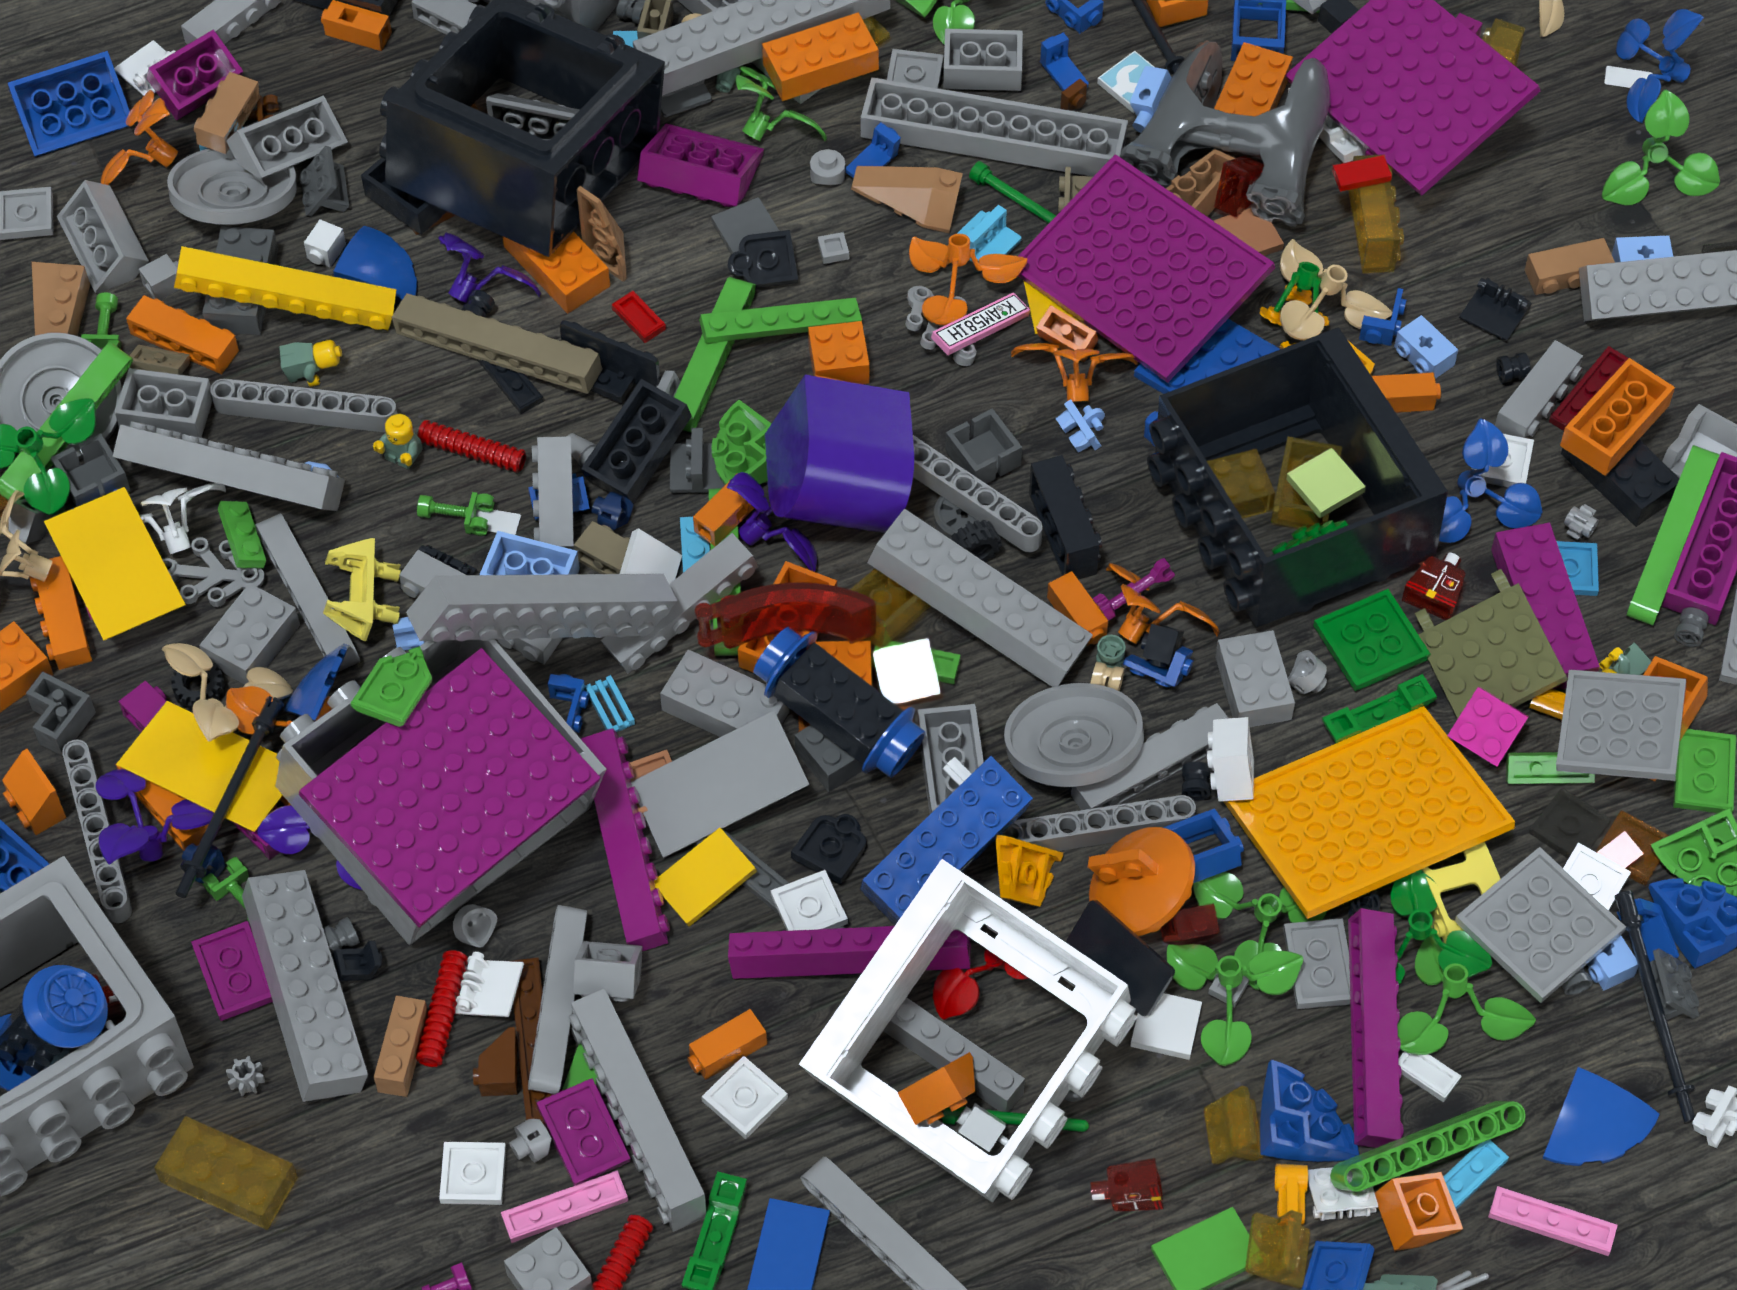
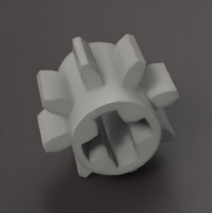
(1581, 522)
(245, 1075)

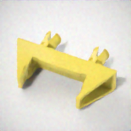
(361, 607)

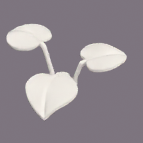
(175, 534)

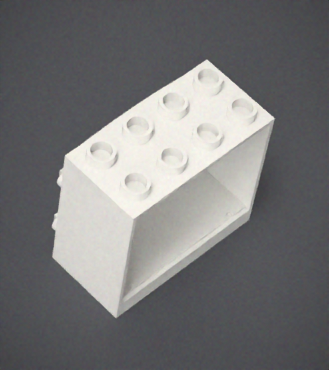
(959, 903)

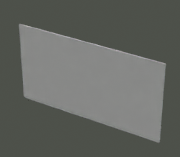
(719, 783)

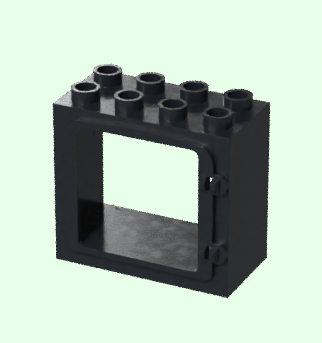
(497, 171)
(1257, 406)

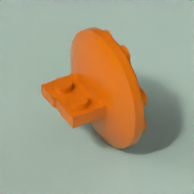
(1144, 878)

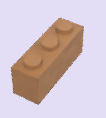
(226, 111)
(1560, 266)
(400, 1046)

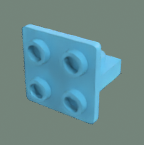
(989, 233)

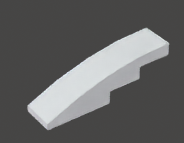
(1340, 141)

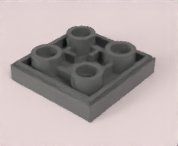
(742, 221)

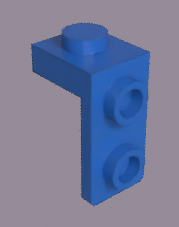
(1077, 18)
(1057, 63)
(881, 150)
(1380, 330)
(1179, 667)
(573, 690)
(1654, 929)

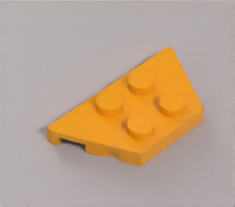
(1024, 870)

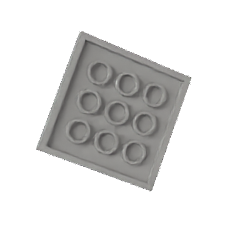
(1621, 725)
(1540, 924)

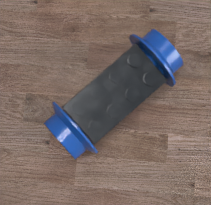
(838, 702)
(57, 1013)

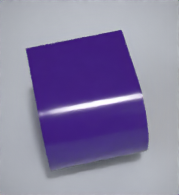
(841, 454)

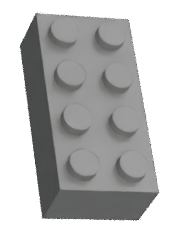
(716, 696)
(949, 734)

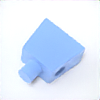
(1148, 95)

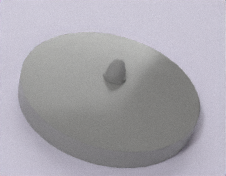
(220, 191)
(41, 373)
(1074, 734)

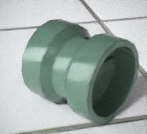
(1111, 651)

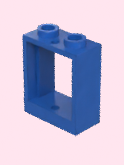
(1250, 9)
(1216, 859)

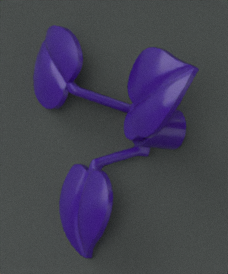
(465, 281)
(758, 525)
(289, 834)
(123, 840)

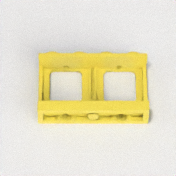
(1475, 870)

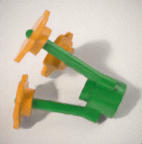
(1304, 279)

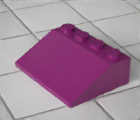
(699, 165)

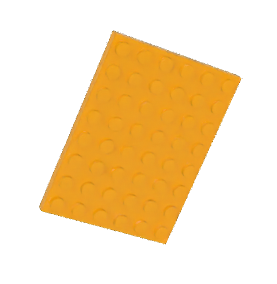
(1368, 812)

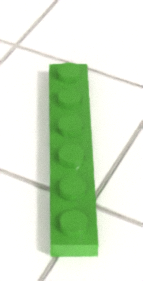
(777, 319)

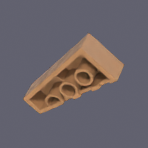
(1201, 182)
(59, 297)

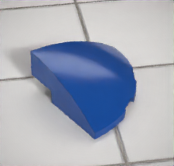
(378, 261)
(316, 685)
(1698, 918)
(1301, 1120)
(1598, 1122)

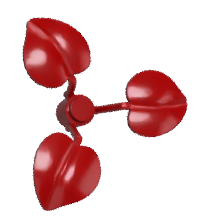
(958, 993)

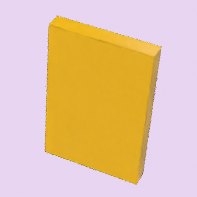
(704, 876)

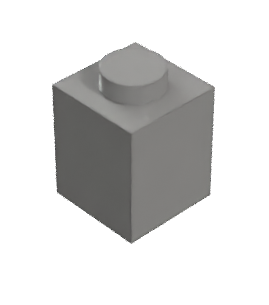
(159, 277)

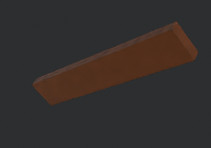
(526, 1011)

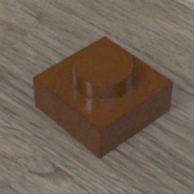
(1074, 96)

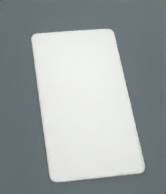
(1623, 77)
(500, 521)

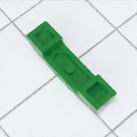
(1407, 697)
(716, 1233)

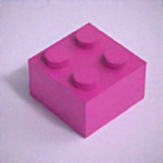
(1488, 726)

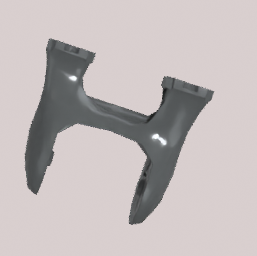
(1278, 137)

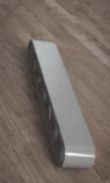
(292, 402)
(974, 496)
(304, 587)
(1106, 817)
(92, 819)
(556, 1000)
(876, 1228)

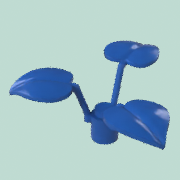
(1676, 31)
(1521, 502)

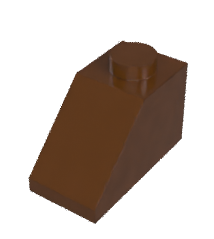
(498, 1066)

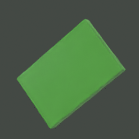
(1705, 771)
(1204, 1252)

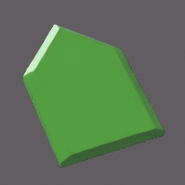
(394, 687)

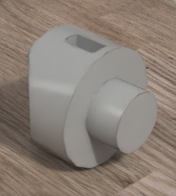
(827, 167)
(1308, 673)
(474, 925)
(531, 1140)

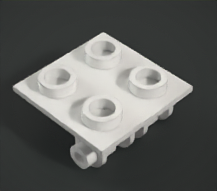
(136, 67)
(488, 987)
(1330, 1199)

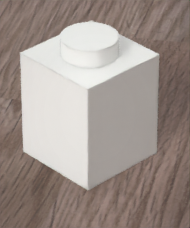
(324, 243)
(980, 1126)

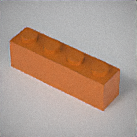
(182, 333)
(62, 617)
(159, 804)

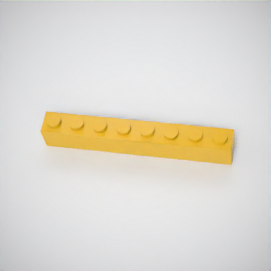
(284, 288)

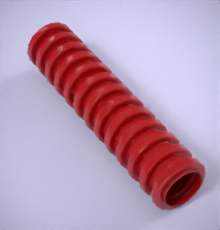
(472, 446)
(442, 1009)
(624, 1254)

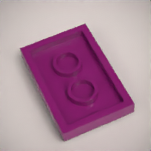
(233, 970)
(583, 1132)

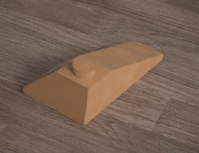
(918, 192)
(602, 233)

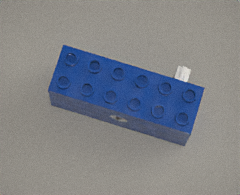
(953, 832)

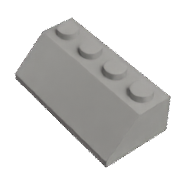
(530, 115)
(286, 138)
(101, 236)

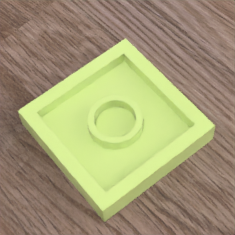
(1325, 483)

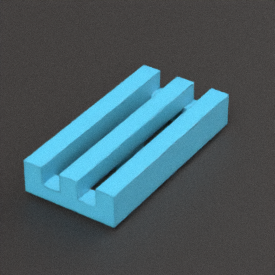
(601, 687)

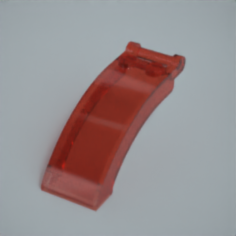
(783, 605)

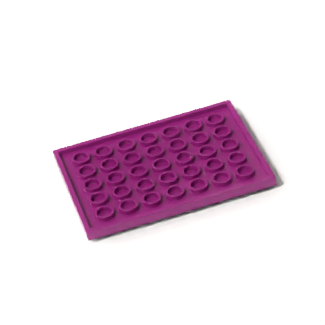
(1417, 86)
(1143, 267)
(450, 787)

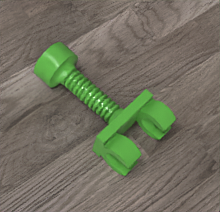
(106, 304)
(473, 524)
(231, 884)

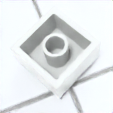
(1231, 759)

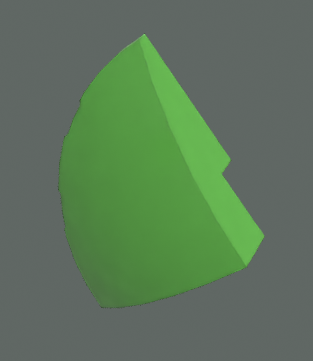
(741, 444)
(1703, 851)

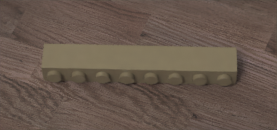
(497, 343)

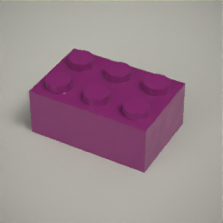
(192, 74)

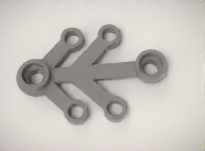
(916, 298)
(213, 574)

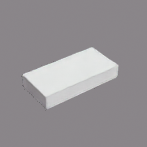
(1429, 1074)

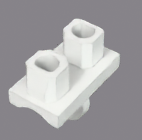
(1723, 1118)

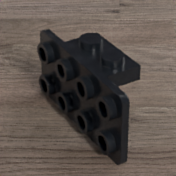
(619, 361)
(1123, 954)

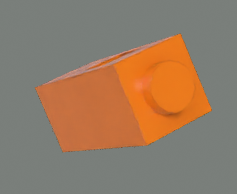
(356, 25)
(1410, 391)
(721, 515)
(1075, 603)
(727, 1044)

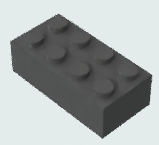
(247, 244)

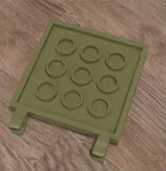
(1492, 648)

